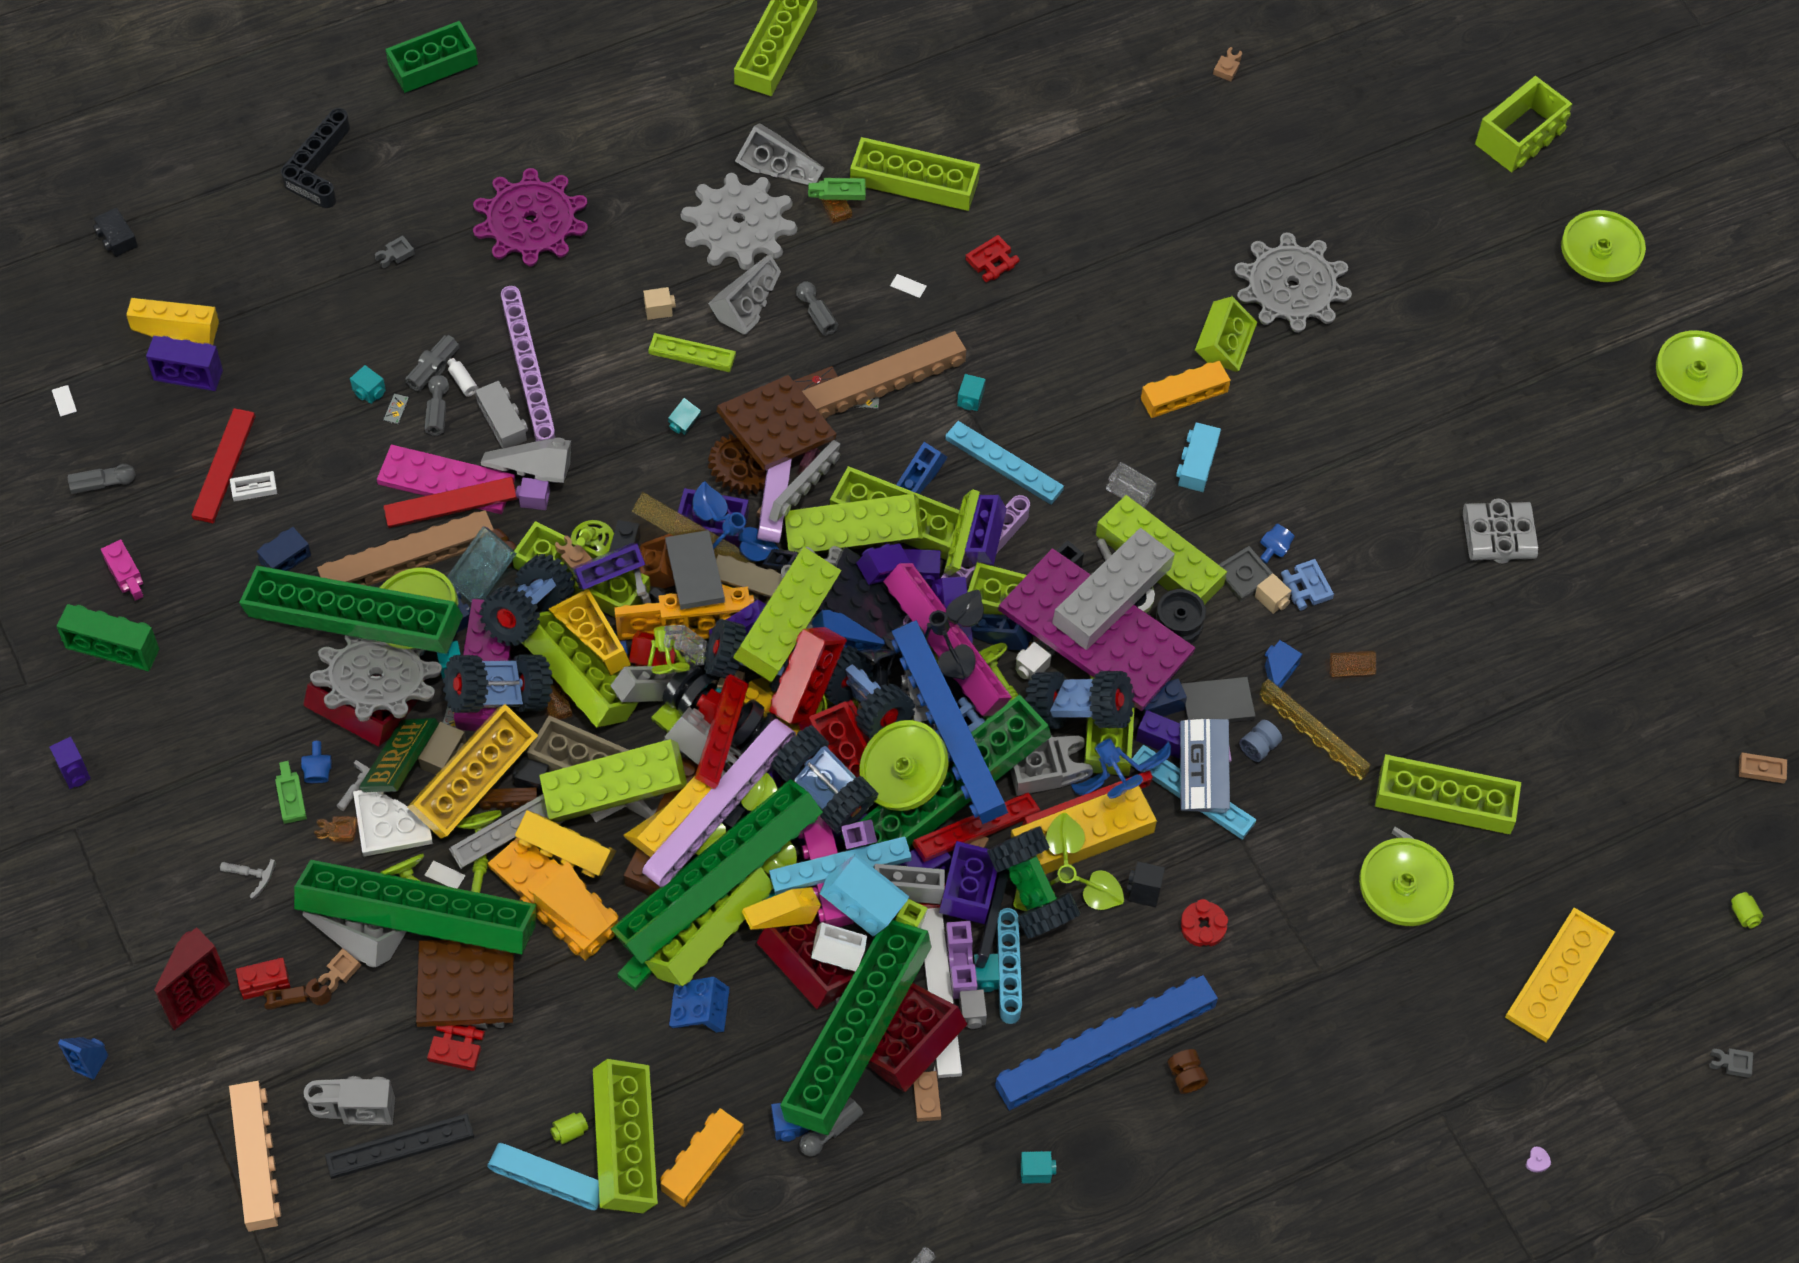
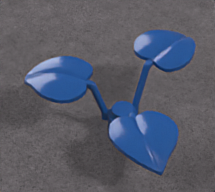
(711, 504)
(1110, 755)

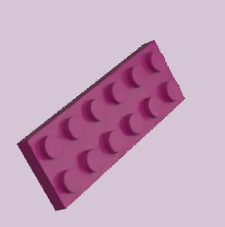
(434, 474)

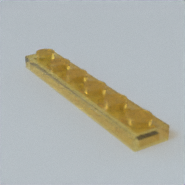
(678, 524)
(1314, 729)

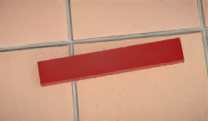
(223, 465)
(450, 502)
(721, 731)
(1147, 778)
(972, 829)

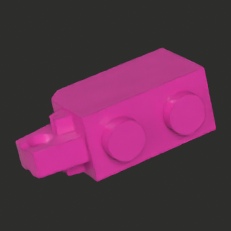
(123, 568)

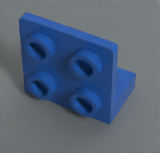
(700, 1003)

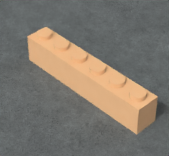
(253, 1156)

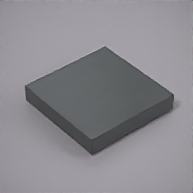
(1244, 573)

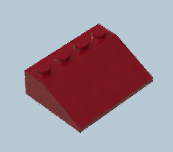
(375, 730)
(792, 952)
(190, 978)
(916, 1037)

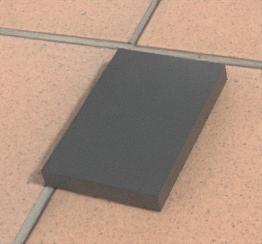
(1219, 700)

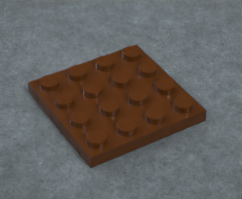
(776, 422)
(463, 984)

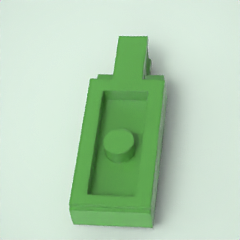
(838, 189)
(290, 794)

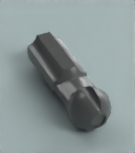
(817, 308)
(436, 406)
(99, 478)
(812, 1143)

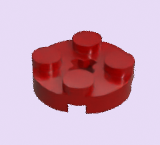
(1204, 911)

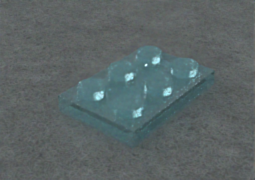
(481, 565)

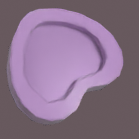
(1539, 1160)

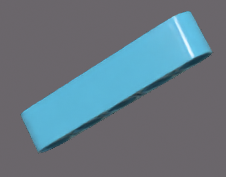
(1009, 976)
(545, 1176)

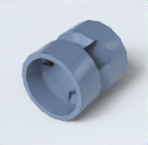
(1260, 741)

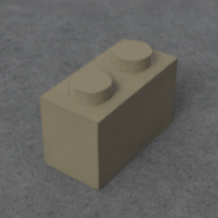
(441, 748)

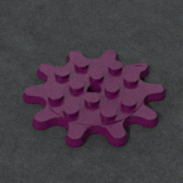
(529, 197)

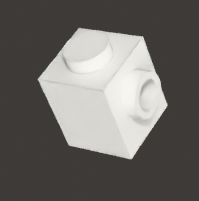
(1031, 661)

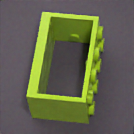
(1533, 95)

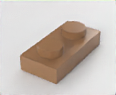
(1763, 768)
(927, 1097)

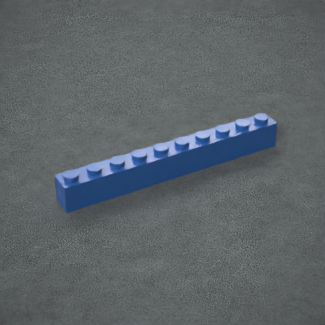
(949, 722)
(1105, 1042)

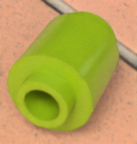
(1746, 910)
(569, 1128)

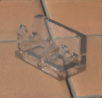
(1131, 483)
(687, 642)

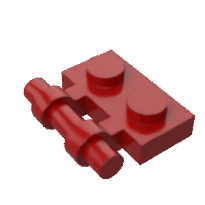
(989, 253)
(456, 1053)

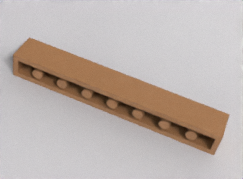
(887, 375)
(407, 553)

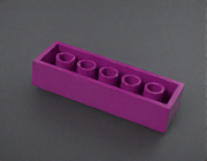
(480, 643)

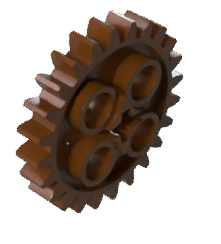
(736, 466)

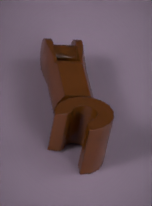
(298, 995)

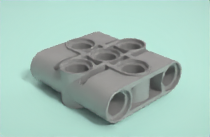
(1510, 519)

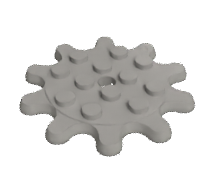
(739, 240)
(1286, 263)
(352, 681)

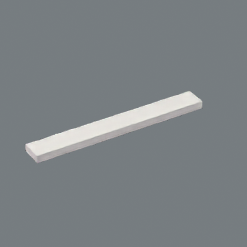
(939, 983)

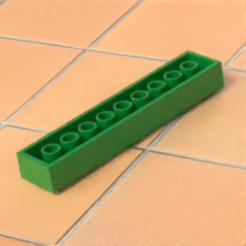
(351, 609)
(1002, 743)
(717, 871)
(415, 906)
(856, 1027)

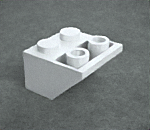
(838, 946)

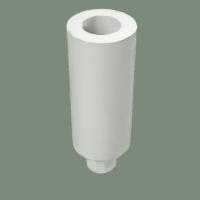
(462, 377)

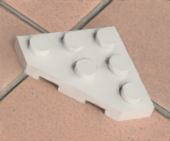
(387, 824)

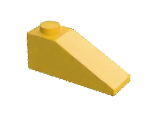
(785, 909)

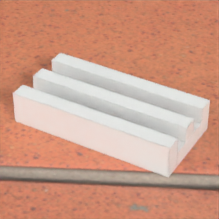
(253, 490)

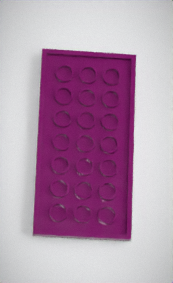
(1131, 645)

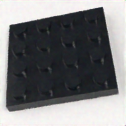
(865, 604)

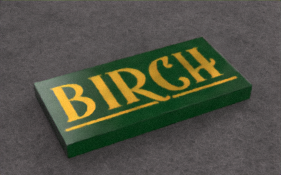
(399, 755)

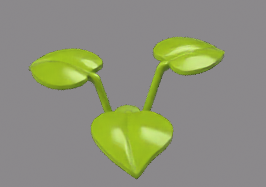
(680, 666)
(760, 792)
(1067, 836)

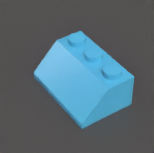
(863, 894)

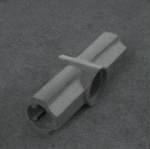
(432, 363)

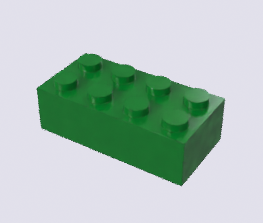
(431, 56)
(108, 637)

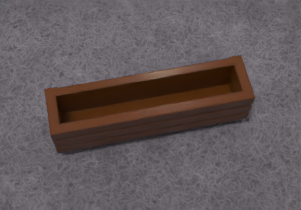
(507, 798)

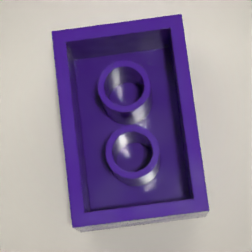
(184, 363)
(734, 505)
(969, 883)

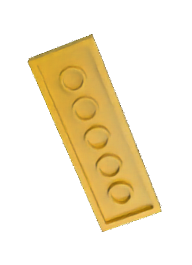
(1560, 974)

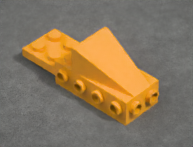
(668, 612)
(559, 895)

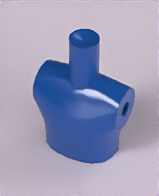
(1277, 542)
(316, 766)

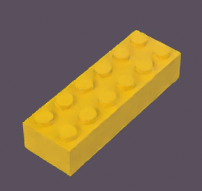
(472, 771)
(1105, 825)

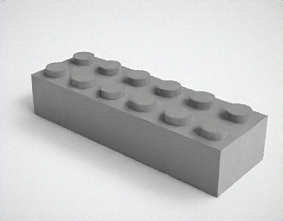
(1113, 588)

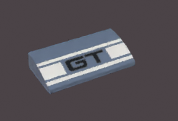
(1204, 765)

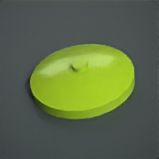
(1603, 246)
(1699, 368)
(424, 583)
(905, 764)
(1406, 881)

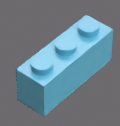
(1198, 457)

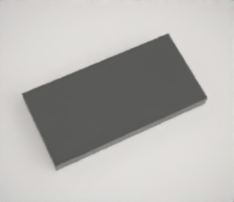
(694, 569)

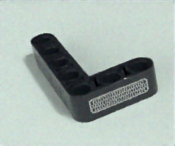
(299, 169)

